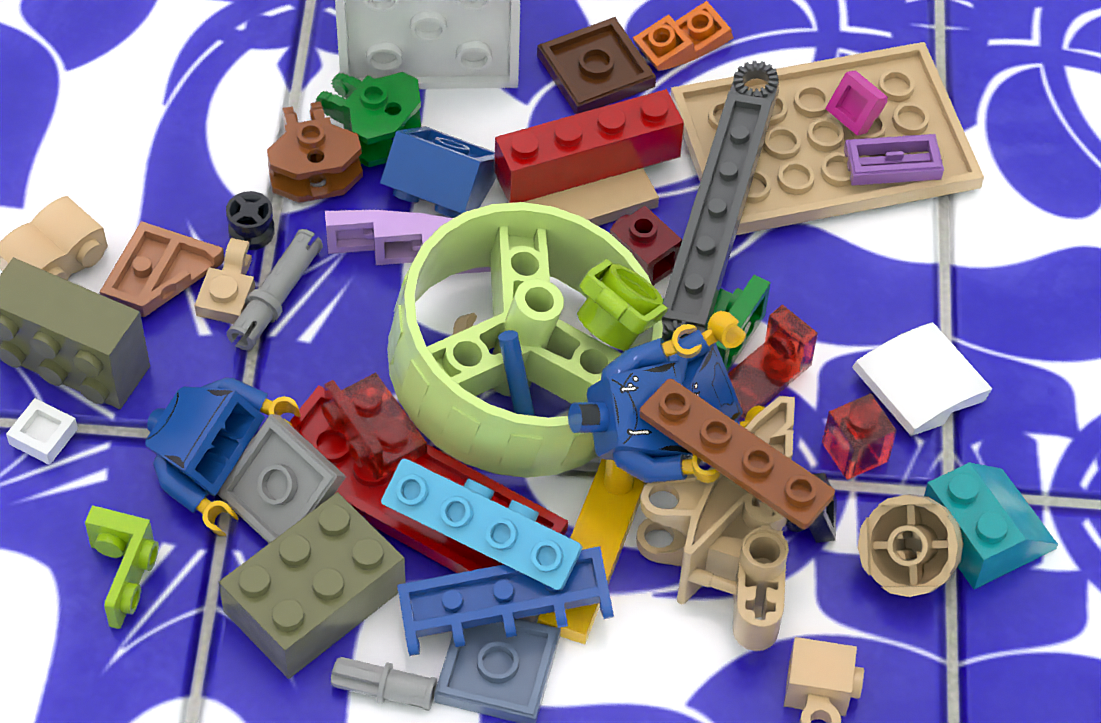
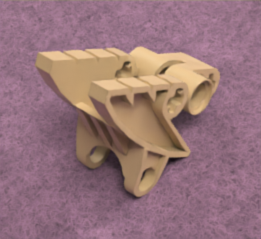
(728, 537)

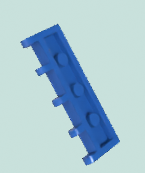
(497, 596)

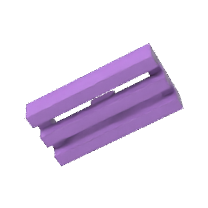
(894, 166)

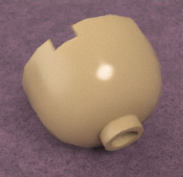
(910, 545)

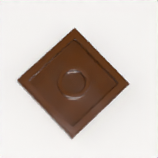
(596, 66)

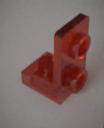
(777, 362)

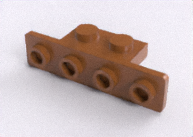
(737, 453)

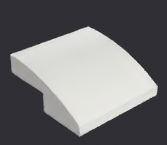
(921, 378)

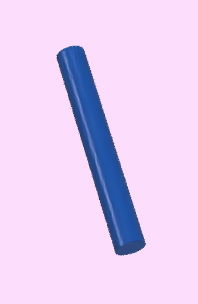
(516, 373)

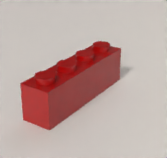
(588, 146)

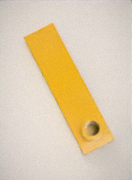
(602, 523)

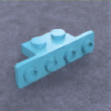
(482, 524)

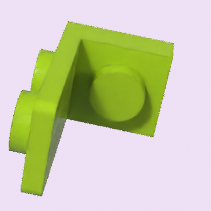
(127, 536)

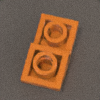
(684, 40)

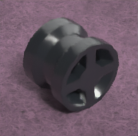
(257, 212)

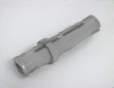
(265, 303)

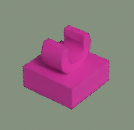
(856, 102)

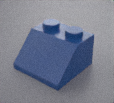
(439, 170)

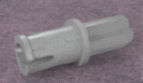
(384, 682)

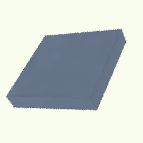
(499, 673)

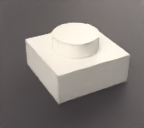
(42, 431)

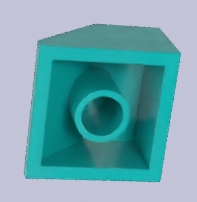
(994, 522)

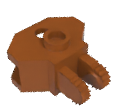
(311, 154)

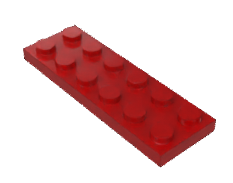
(365, 492)

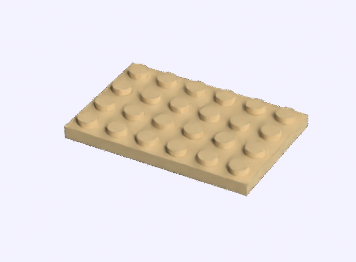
(803, 158)

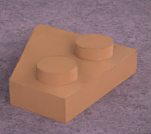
(158, 267)

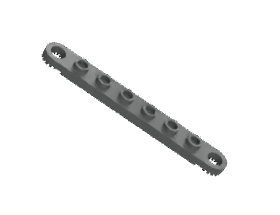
(720, 200)

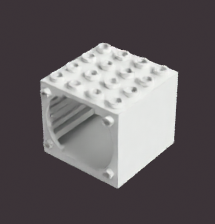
(432, 40)

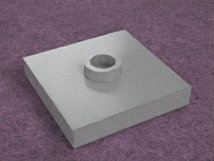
(279, 479)

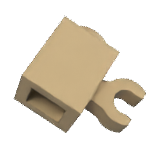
(822, 679)

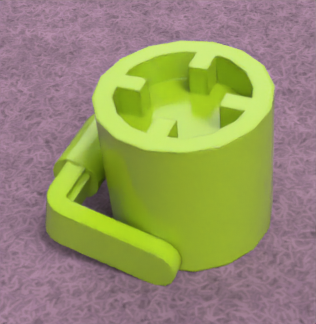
(619, 304)

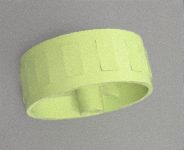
(441, 381)

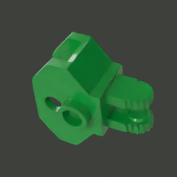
(374, 110)

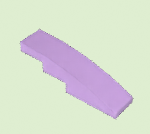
(391, 234)

